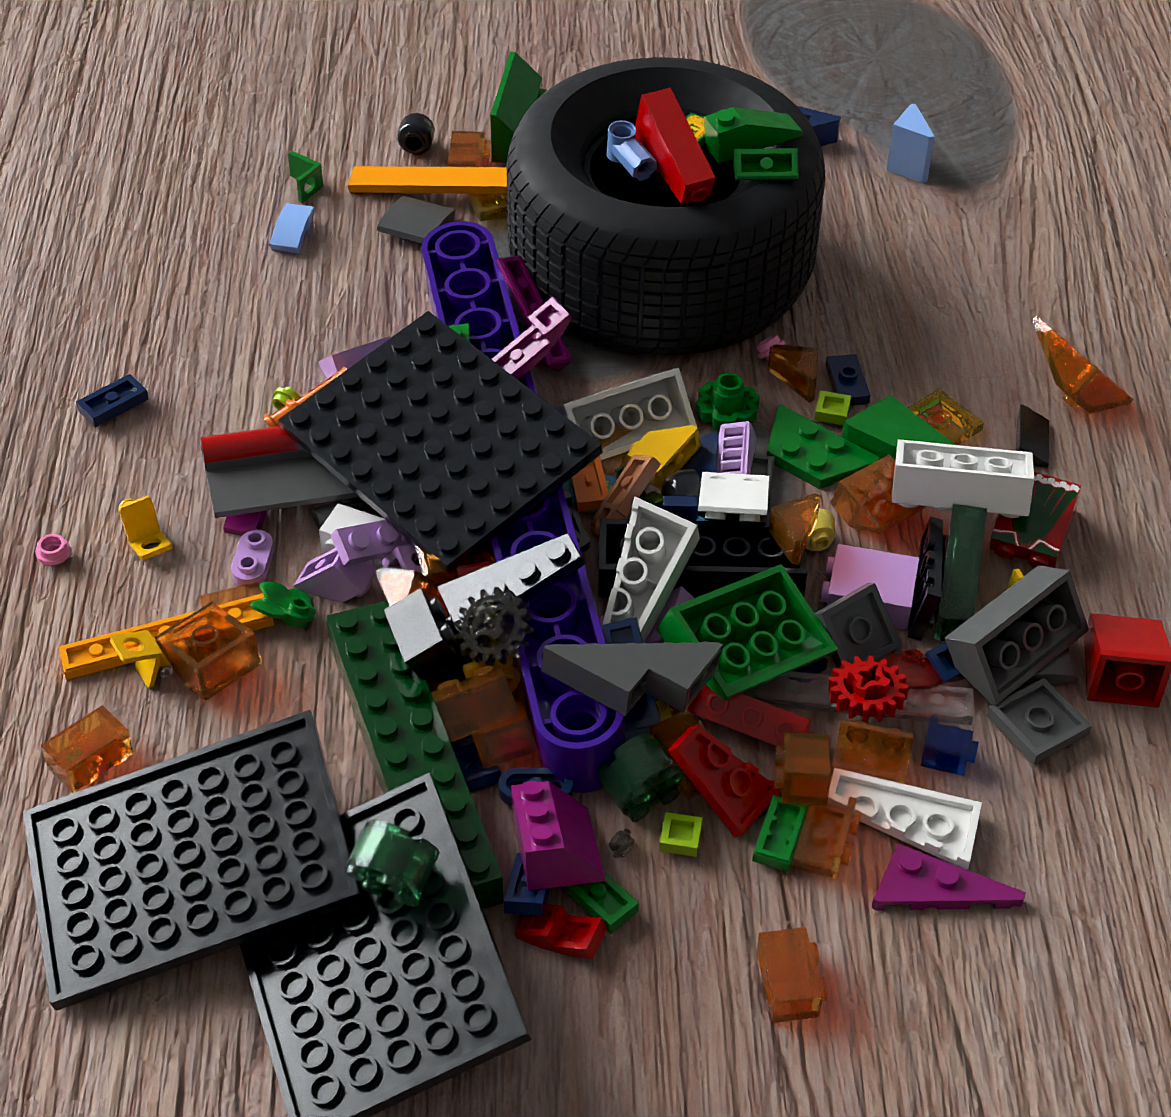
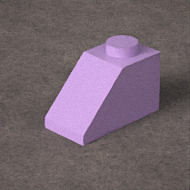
(330, 579)

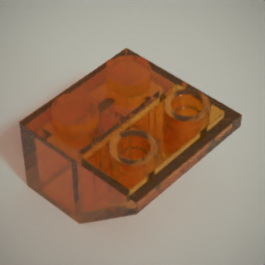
(867, 497)

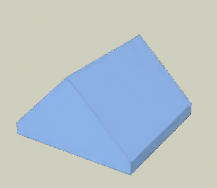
(911, 146)

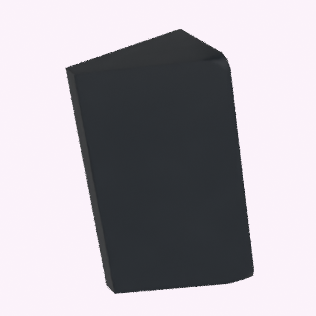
(1033, 435)

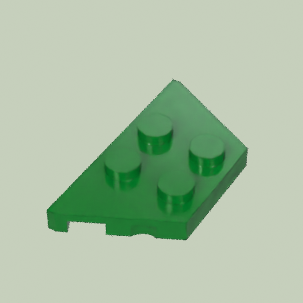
(814, 451)

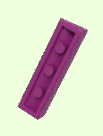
(529, 301)

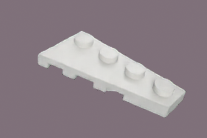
(918, 816)

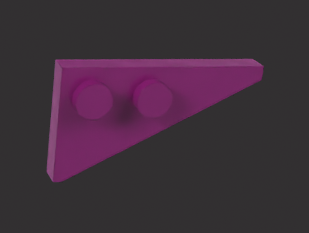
(930, 882)

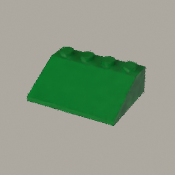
(762, 628)

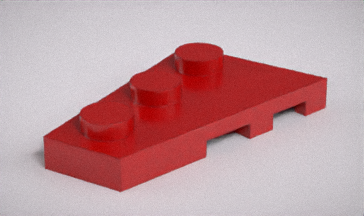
(724, 781)

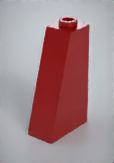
(672, 143)

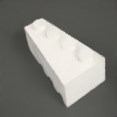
(650, 564)

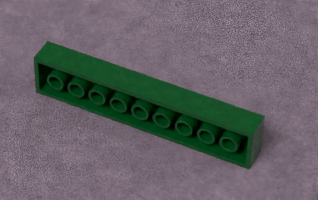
(406, 731)

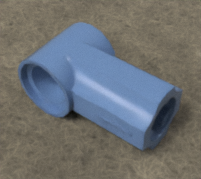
(628, 150)

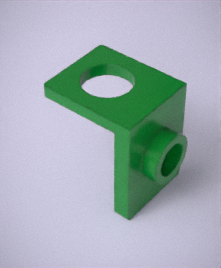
(305, 171)

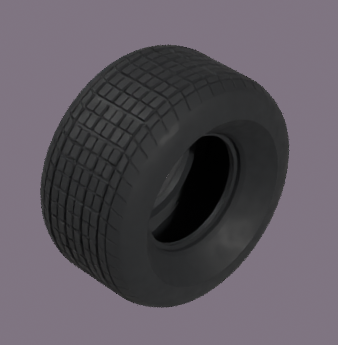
(656, 273)

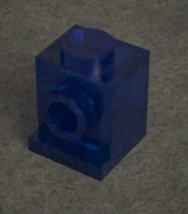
(948, 748)

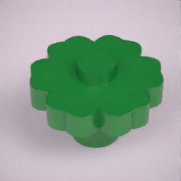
(727, 401)

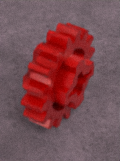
(868, 689)

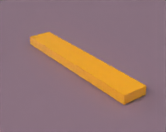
(428, 180)
(98, 653)

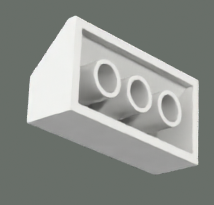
(644, 404)
(964, 476)

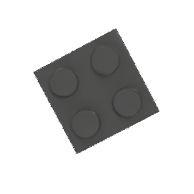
(859, 625)
(1039, 721)

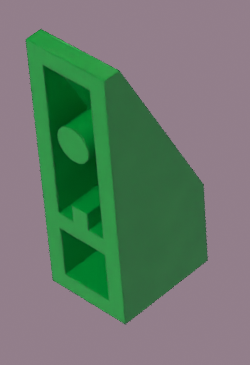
(746, 129)

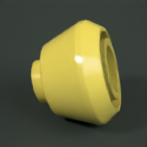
(823, 532)

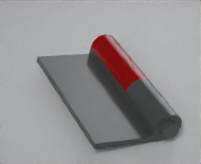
(264, 473)

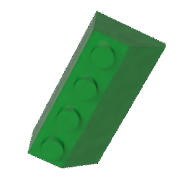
(516, 94)

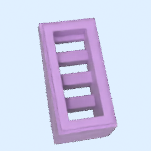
(736, 448)

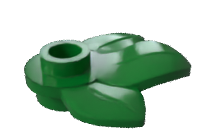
(290, 605)

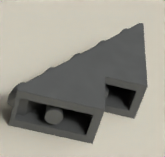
(624, 672)

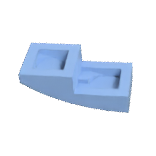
(291, 228)

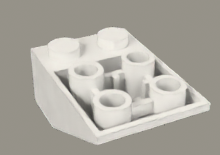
(733, 495)

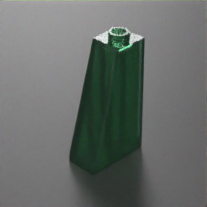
(960, 568)

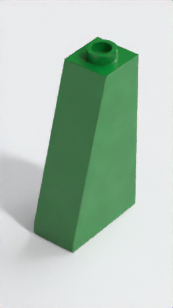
(886, 422)

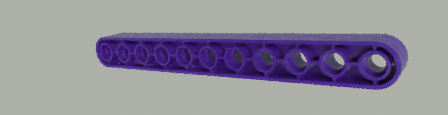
(568, 726)

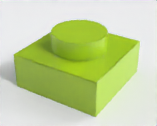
(832, 407)
(680, 834)

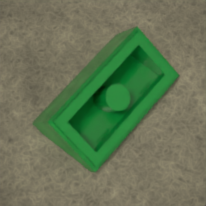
(765, 164)

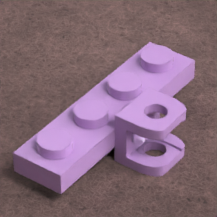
(373, 542)

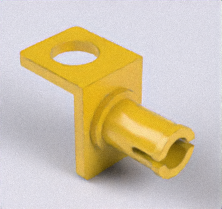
(142, 527)
(147, 659)

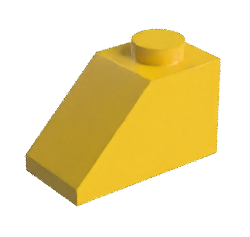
(670, 447)

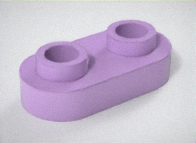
(252, 558)

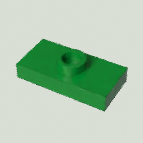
(780, 834)

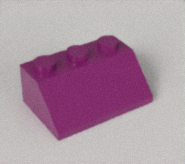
(554, 837)

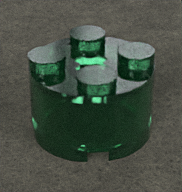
(641, 776)
(392, 862)

